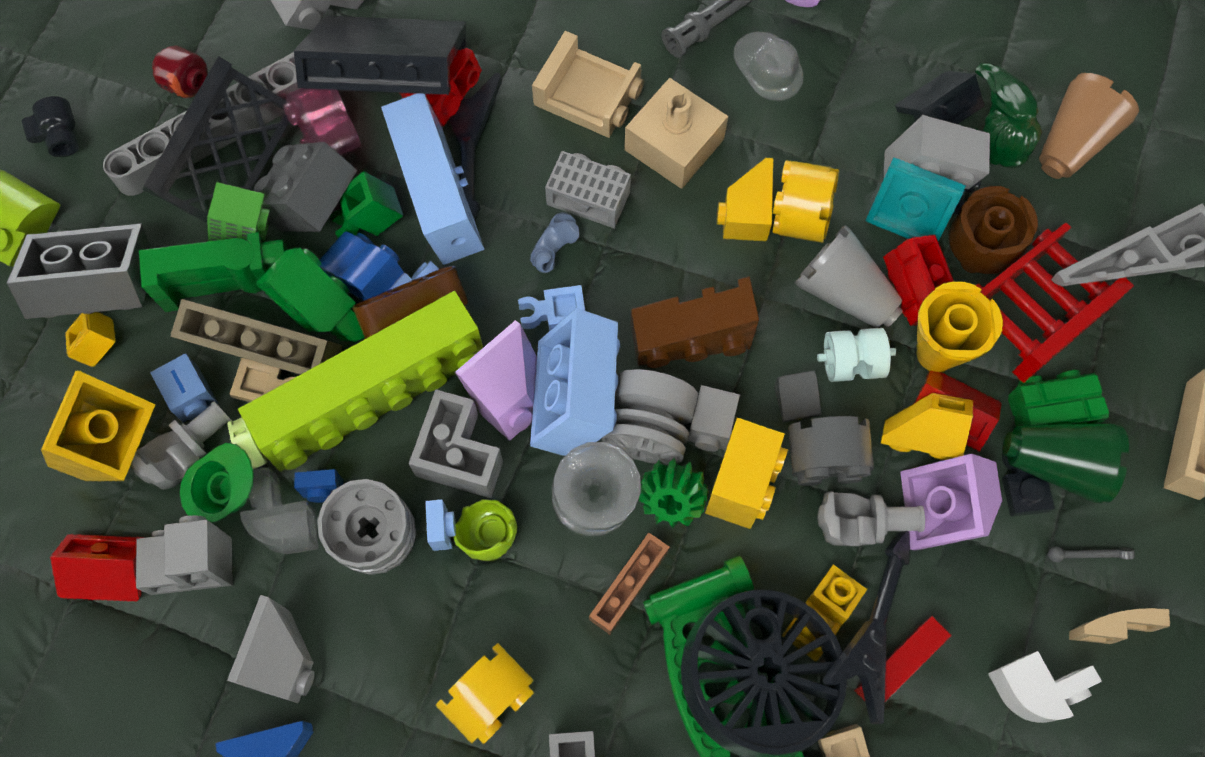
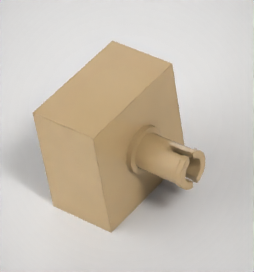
(675, 133)

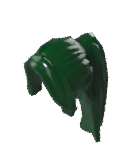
(1011, 117)

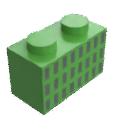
(236, 213)

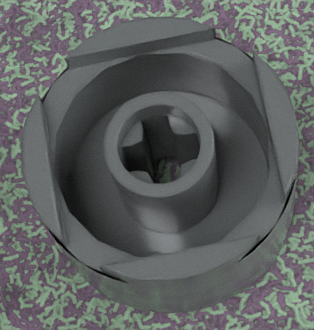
(831, 449)

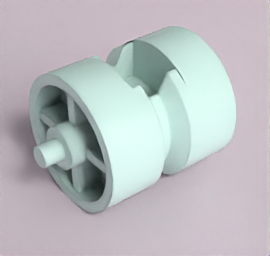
(860, 354)

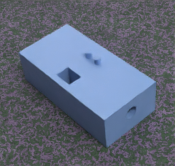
(432, 178)

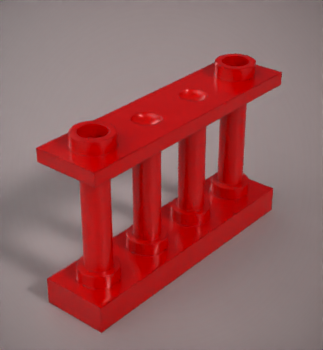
(1056, 333)

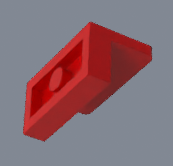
(985, 408)
(96, 568)

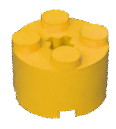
(805, 201)
(485, 694)

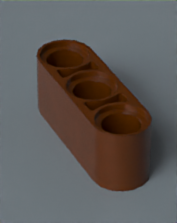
(397, 303)

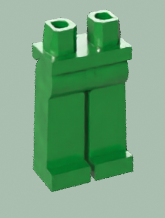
(206, 268)

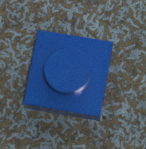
(317, 485)

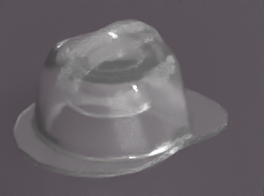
(769, 65)

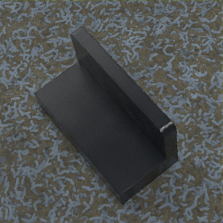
(947, 98)

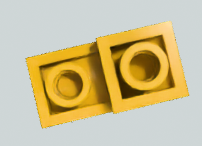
(834, 602)

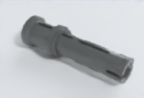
(698, 25)

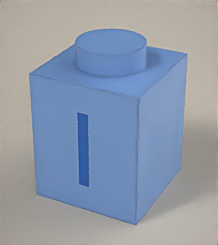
(183, 387)

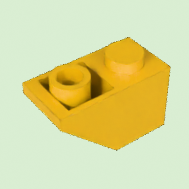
(932, 426)

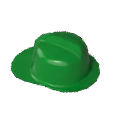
(217, 483)

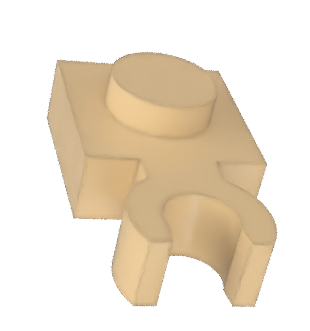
(255, 380)

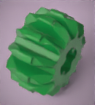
(673, 493)

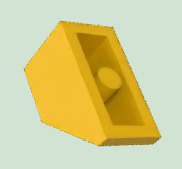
(748, 205)

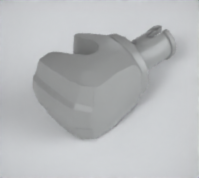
(172, 453)
(859, 521)

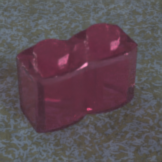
(322, 118)

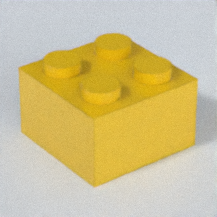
(743, 480)

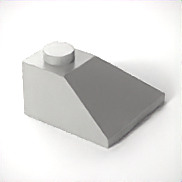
(273, 654)

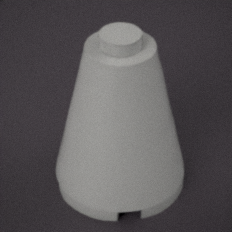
(851, 281)

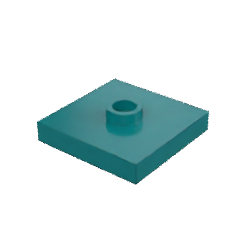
(914, 201)

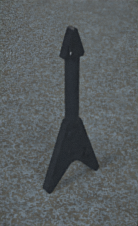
(468, 127)
(867, 650)

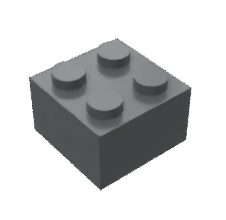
(304, 186)

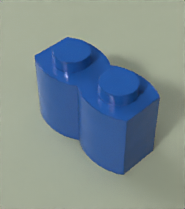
(361, 265)

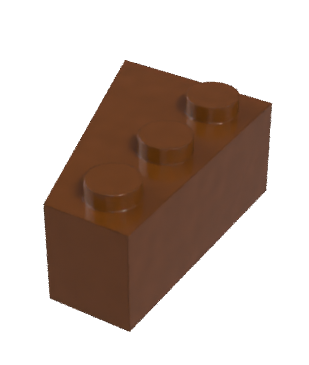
(695, 328)

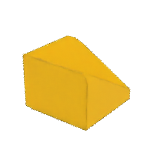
(90, 338)

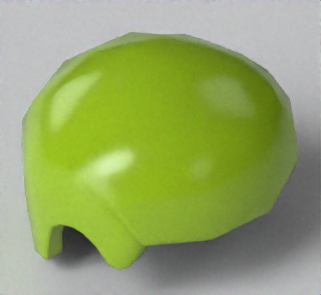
(486, 530)

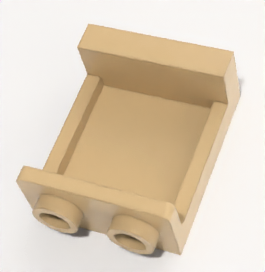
(586, 87)

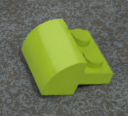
(21, 214)

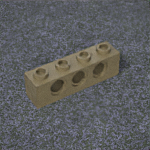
(251, 338)

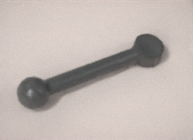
(1057, 554)

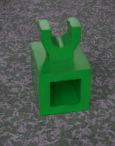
(368, 206)

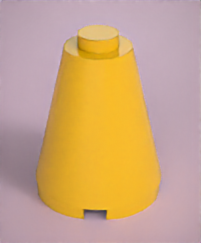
(956, 326)

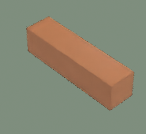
(629, 583)

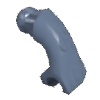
(558, 233)

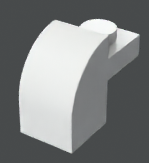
(1033, 693)

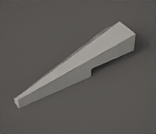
(1165, 248)

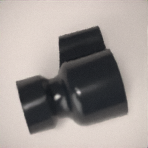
(53, 122)

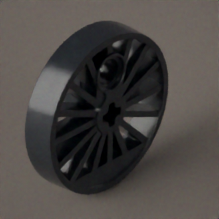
(768, 695)

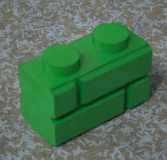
(1061, 401)

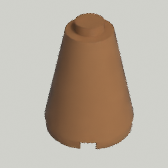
(1085, 124)

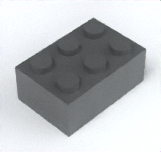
(79, 271)

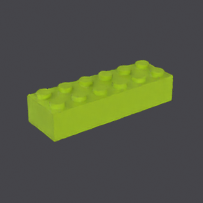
(362, 383)

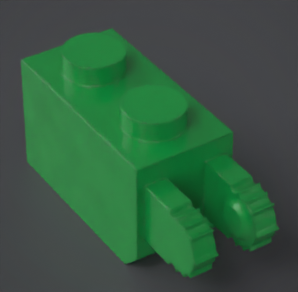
(310, 295)

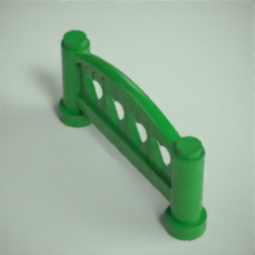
(685, 605)

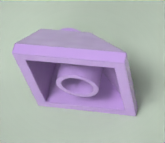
(503, 380)
(957, 499)

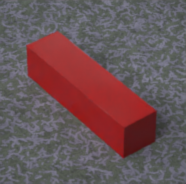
(911, 655)

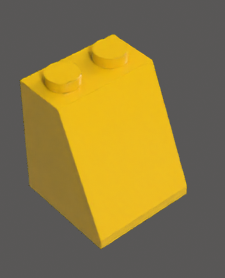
(96, 430)

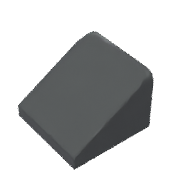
(798, 396)

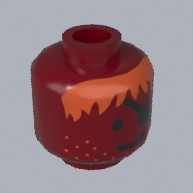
(179, 71)

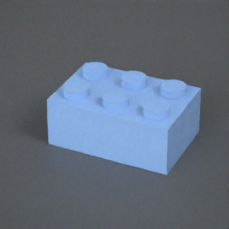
(575, 383)

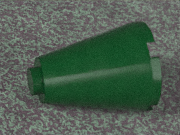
(1072, 457)

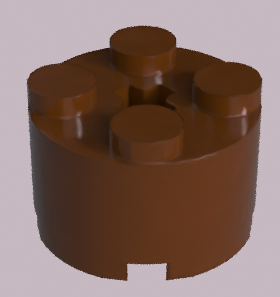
(992, 230)

